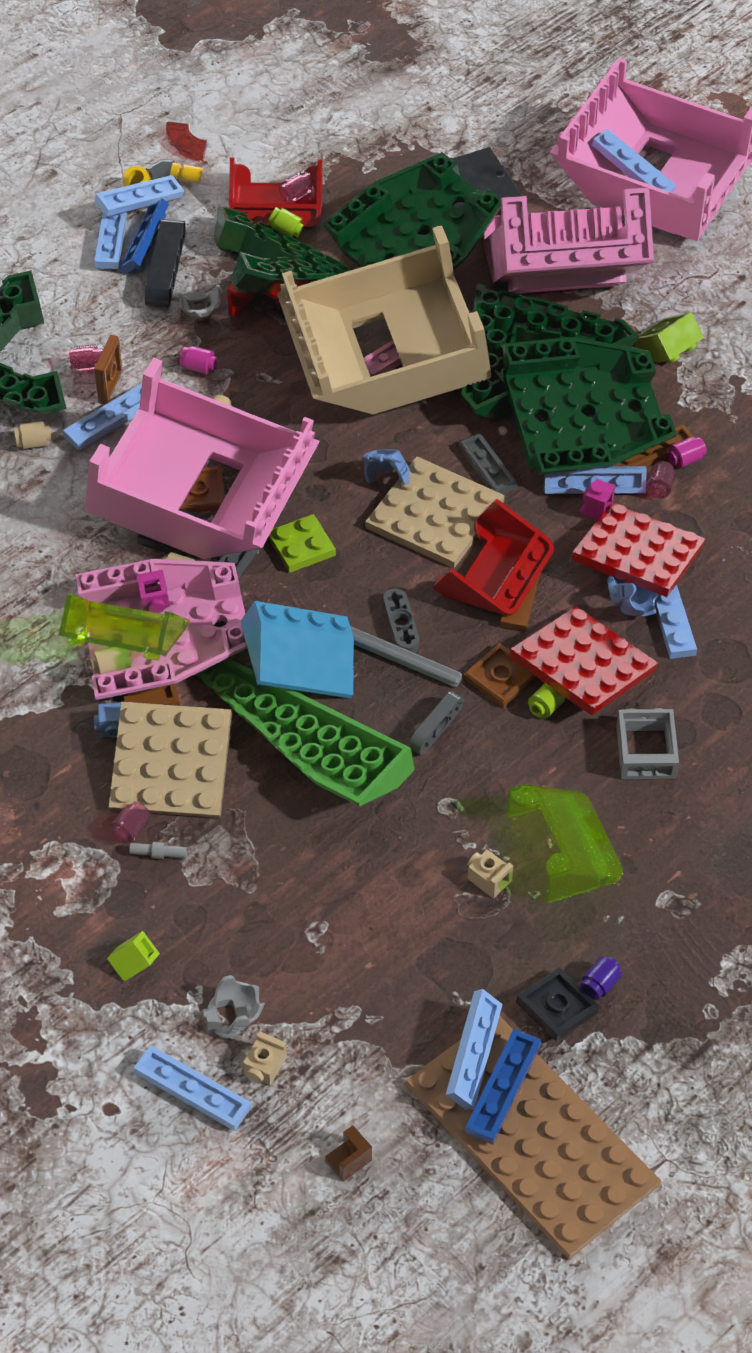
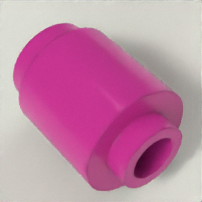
(198, 360)
(686, 452)

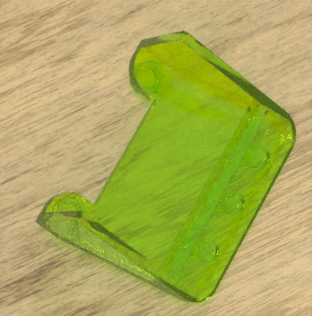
(120, 627)
(586, 852)

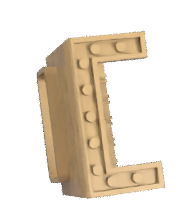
(426, 316)

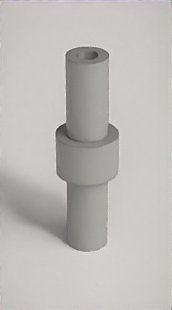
(158, 850)

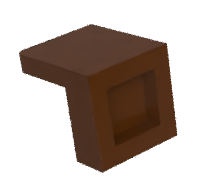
(350, 1155)

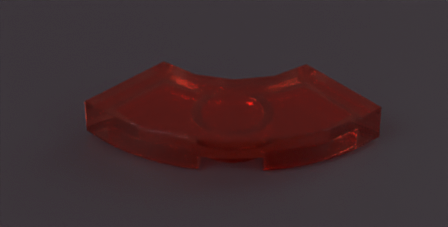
(186, 143)

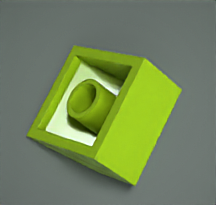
(670, 337)

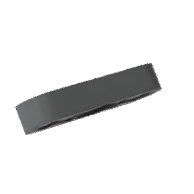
(403, 612)
(436, 723)

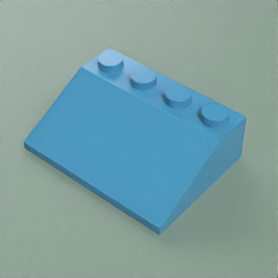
(300, 649)

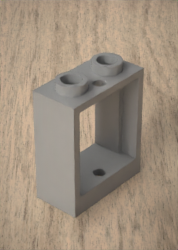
(647, 765)

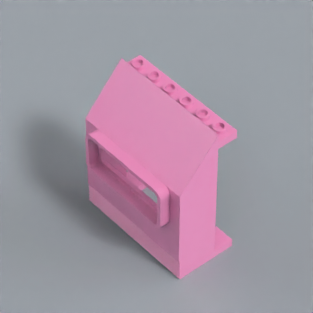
(705, 145)
(569, 246)
(166, 452)

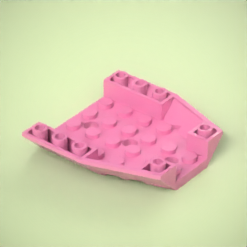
(197, 591)

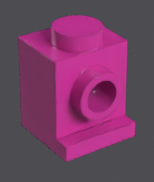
(597, 499)
(153, 597)

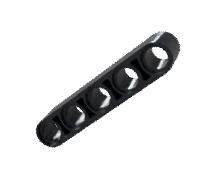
(165, 263)

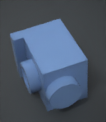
(108, 720)

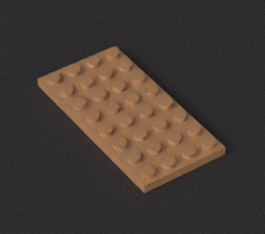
(549, 1153)

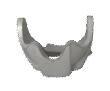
(203, 314)
(245, 1004)

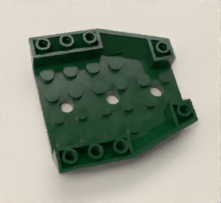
(395, 209)
(579, 374)

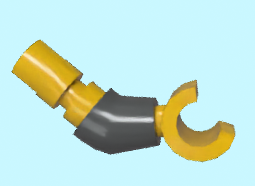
(161, 169)

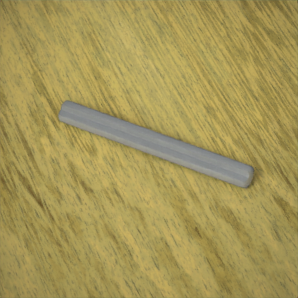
(406, 658)

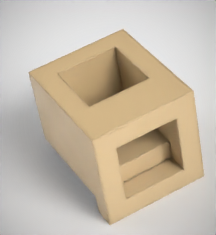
(489, 873)
(273, 1054)

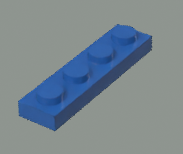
(145, 233)
(503, 1086)

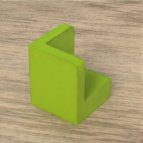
(133, 956)

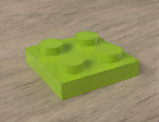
(301, 543)

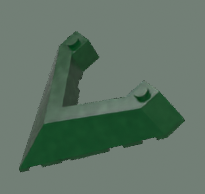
(267, 255)
(19, 310)
(516, 318)

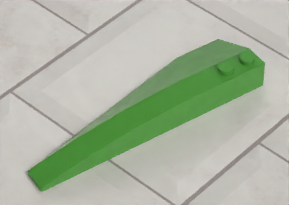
(315, 738)

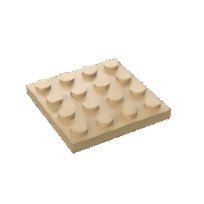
(432, 512)
(171, 759)

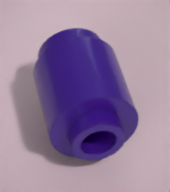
(601, 977)

